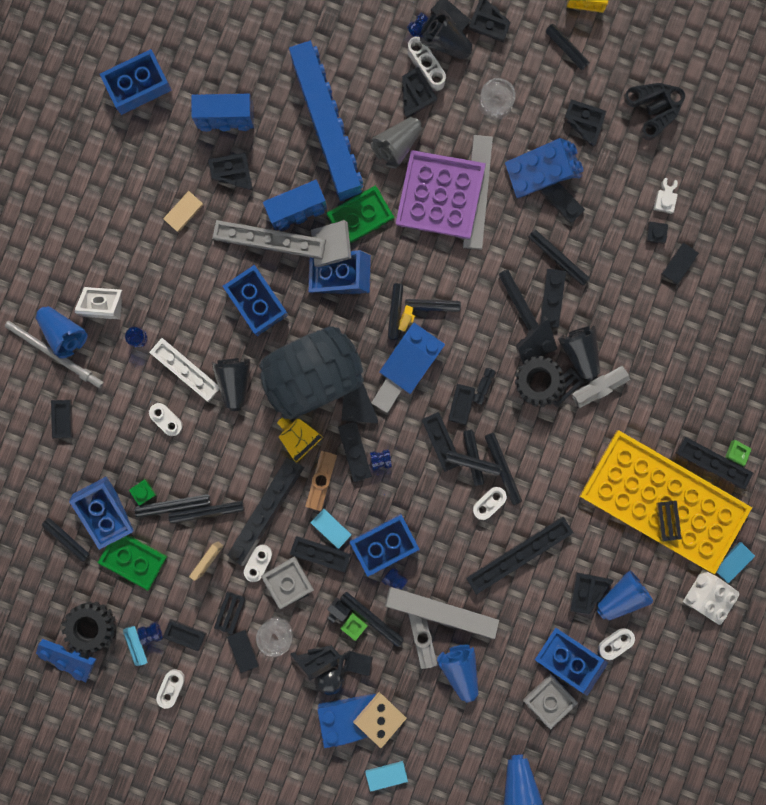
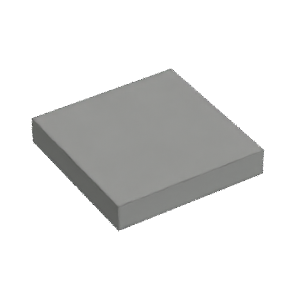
(337, 243)
(287, 582)
(550, 701)

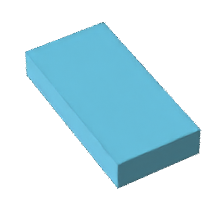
(331, 528)
(135, 646)
(386, 776)

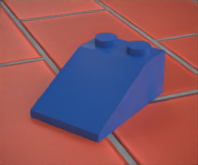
(342, 277)
(412, 358)
(101, 512)
(571, 661)
(337, 720)

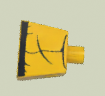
(298, 437)

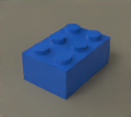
(135, 82)
(222, 111)
(295, 205)
(255, 300)
(384, 545)

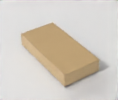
(183, 211)

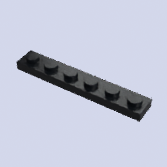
(265, 511)
(519, 555)

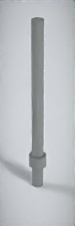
(84, 374)

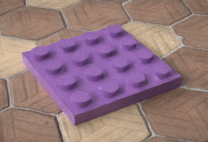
(440, 194)

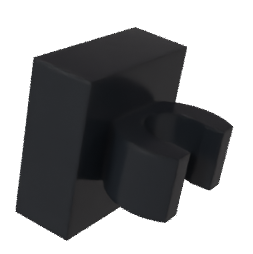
(337, 610)

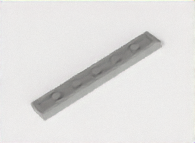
(480, 153)
(269, 239)
(441, 613)

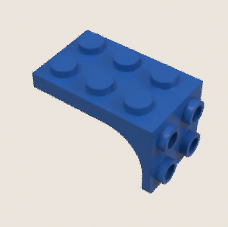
(544, 167)

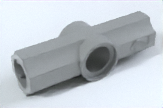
(600, 387)
(425, 650)

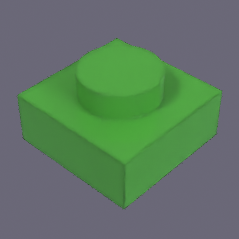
(738, 453)
(354, 626)

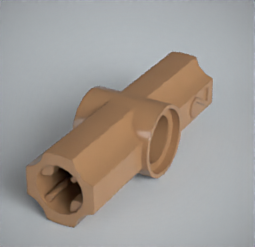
(324, 468)

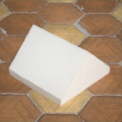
(100, 303)

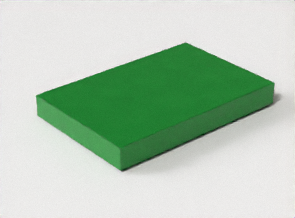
(363, 213)
(133, 561)

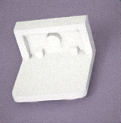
(711, 597)

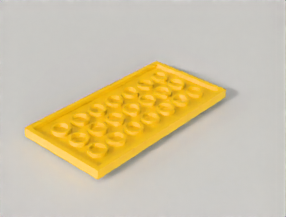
(635, 478)

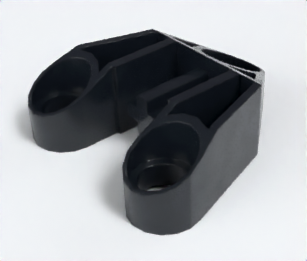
(650, 92)

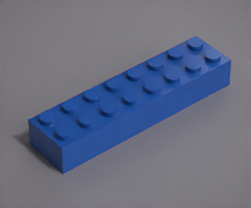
(325, 121)

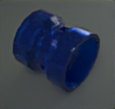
(416, 26)
(136, 337)
(381, 459)
(394, 580)
(150, 633)

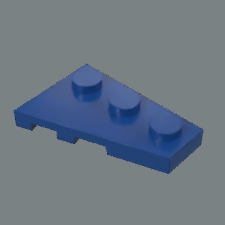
(70, 662)

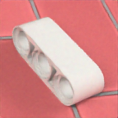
(423, 55)

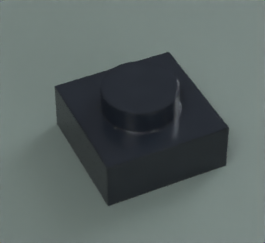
(657, 232)

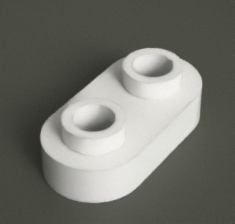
(165, 419)
(489, 503)
(258, 563)
(616, 644)
(170, 687)

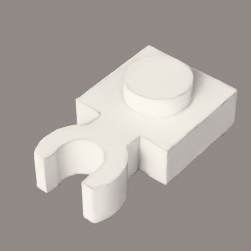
(665, 199)

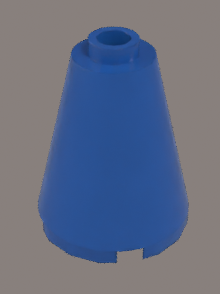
(60, 332)
(624, 598)
(461, 671)
(520, 783)

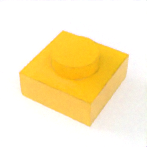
(406, 318)

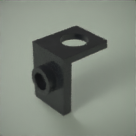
(355, 663)

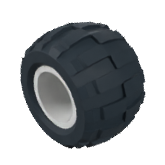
(311, 372)

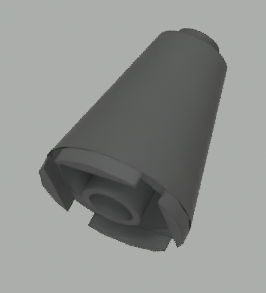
(396, 141)

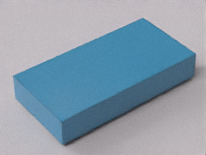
(734, 562)

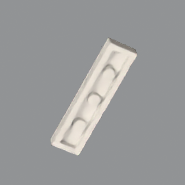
(185, 369)

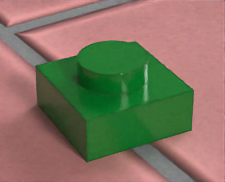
(142, 492)

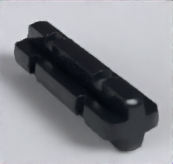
(484, 386)

